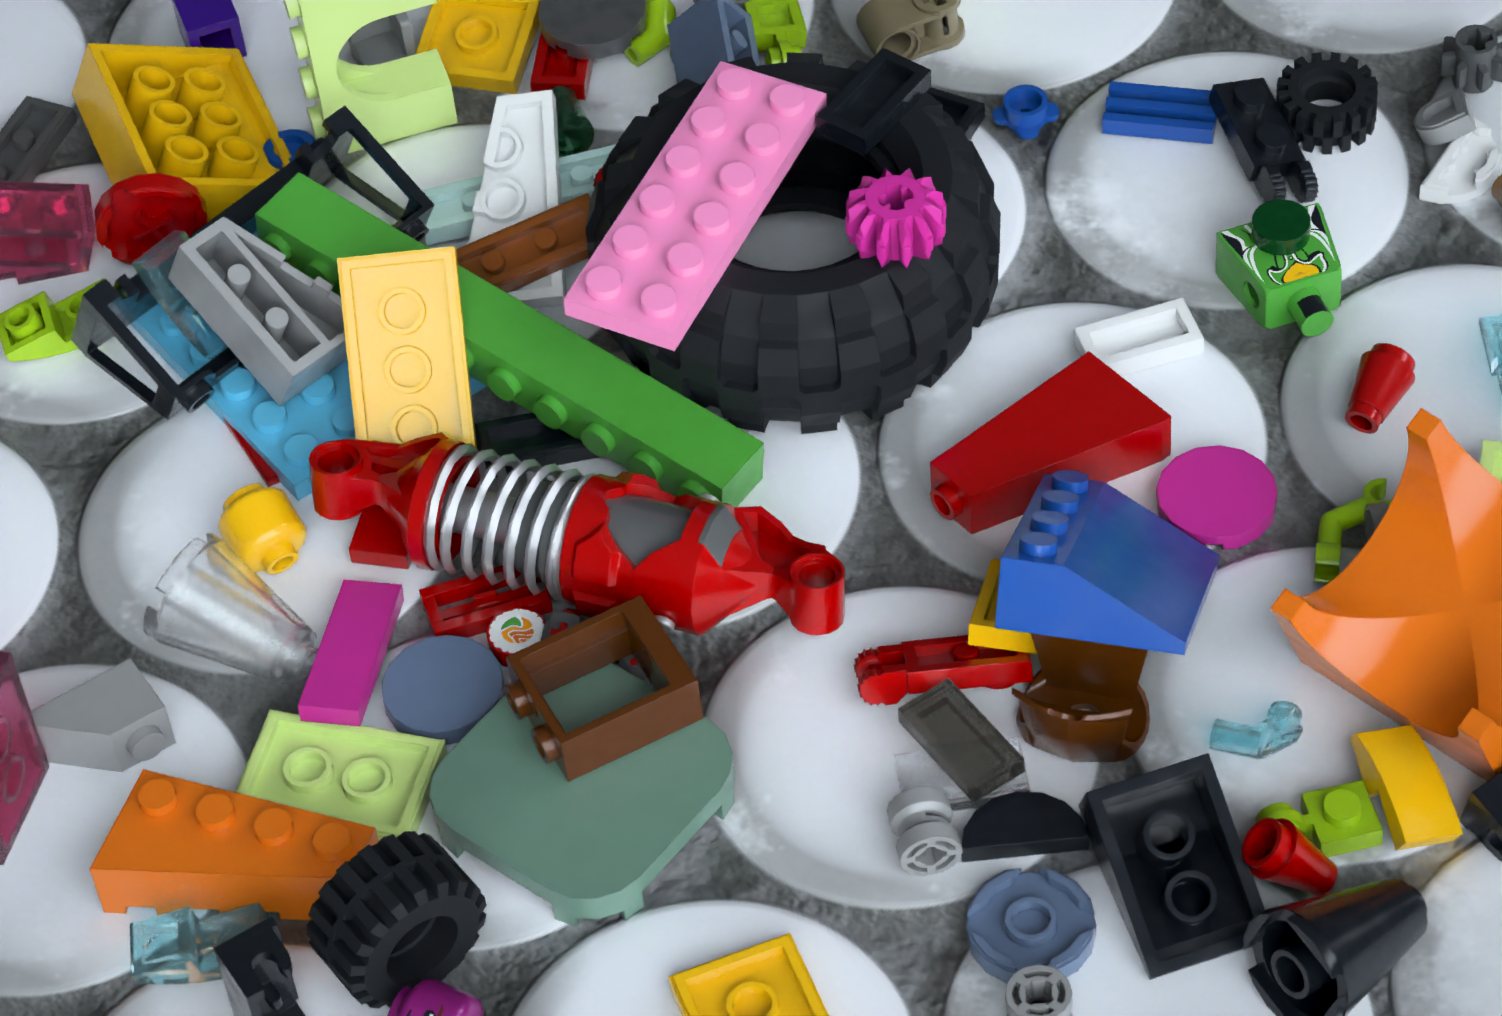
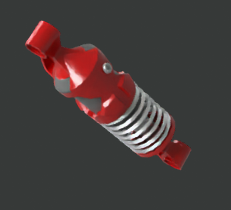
(582, 535)

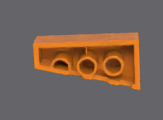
(219, 851)

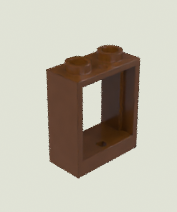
(584, 649)

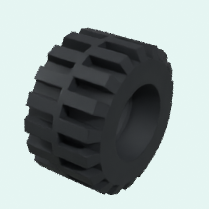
(395, 917)

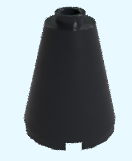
(1333, 947)

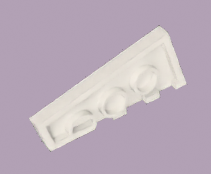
(521, 179)

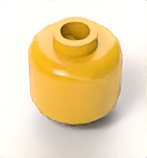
(262, 528)

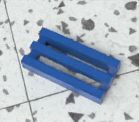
(1159, 112)

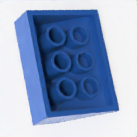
(1101, 569)

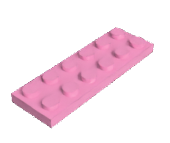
(695, 206)

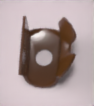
(1091, 678)

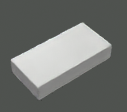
(1142, 337)

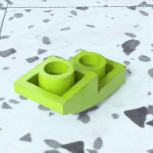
(40, 327)

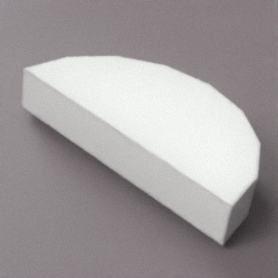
(1464, 168)

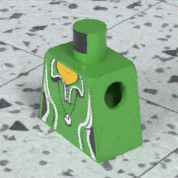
(1283, 287)

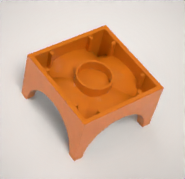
(1420, 606)

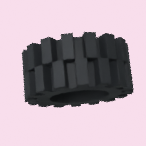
(1329, 81)

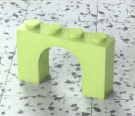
(387, 97)

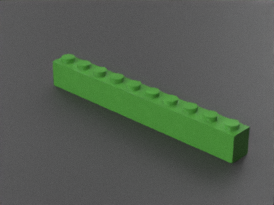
(536, 359)

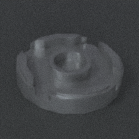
(591, 26)

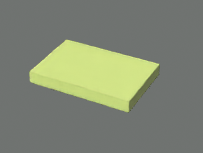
(344, 771)

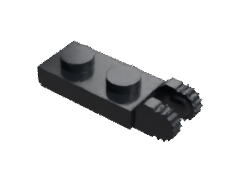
(1262, 140)

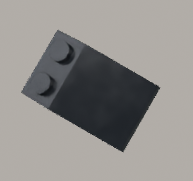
(1173, 864)

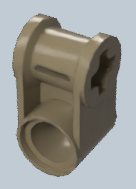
(911, 26)

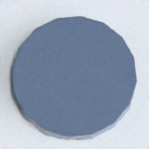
(441, 687)
(1029, 922)

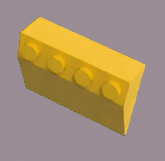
(178, 116)

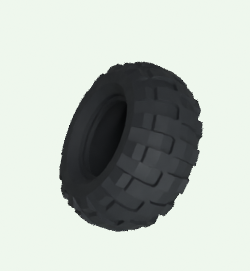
(835, 333)

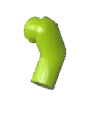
(655, 36)

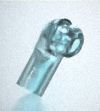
(1262, 739)

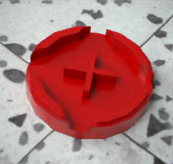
(144, 211)

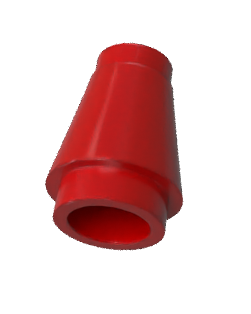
(1379, 385)
(1287, 857)

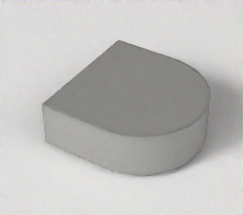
(1445, 118)

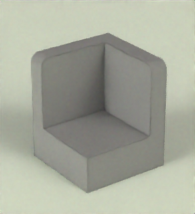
(383, 40)

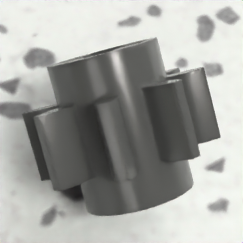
(1472, 59)

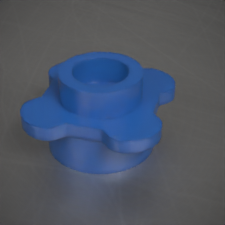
(1025, 111)

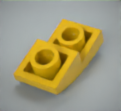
(1409, 785)

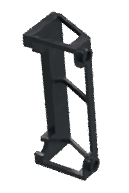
(109, 309)

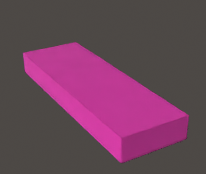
(351, 653)

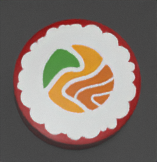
(513, 631)

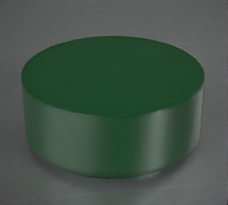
(1281, 227)

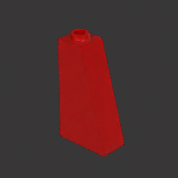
(1073, 421)

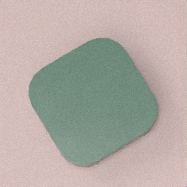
(590, 839)

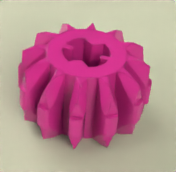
(895, 217)

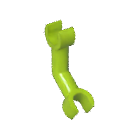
(1338, 520)

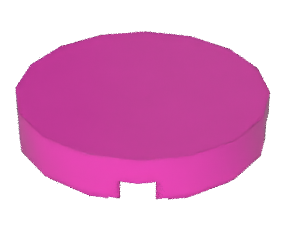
(1218, 496)

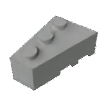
(262, 307)

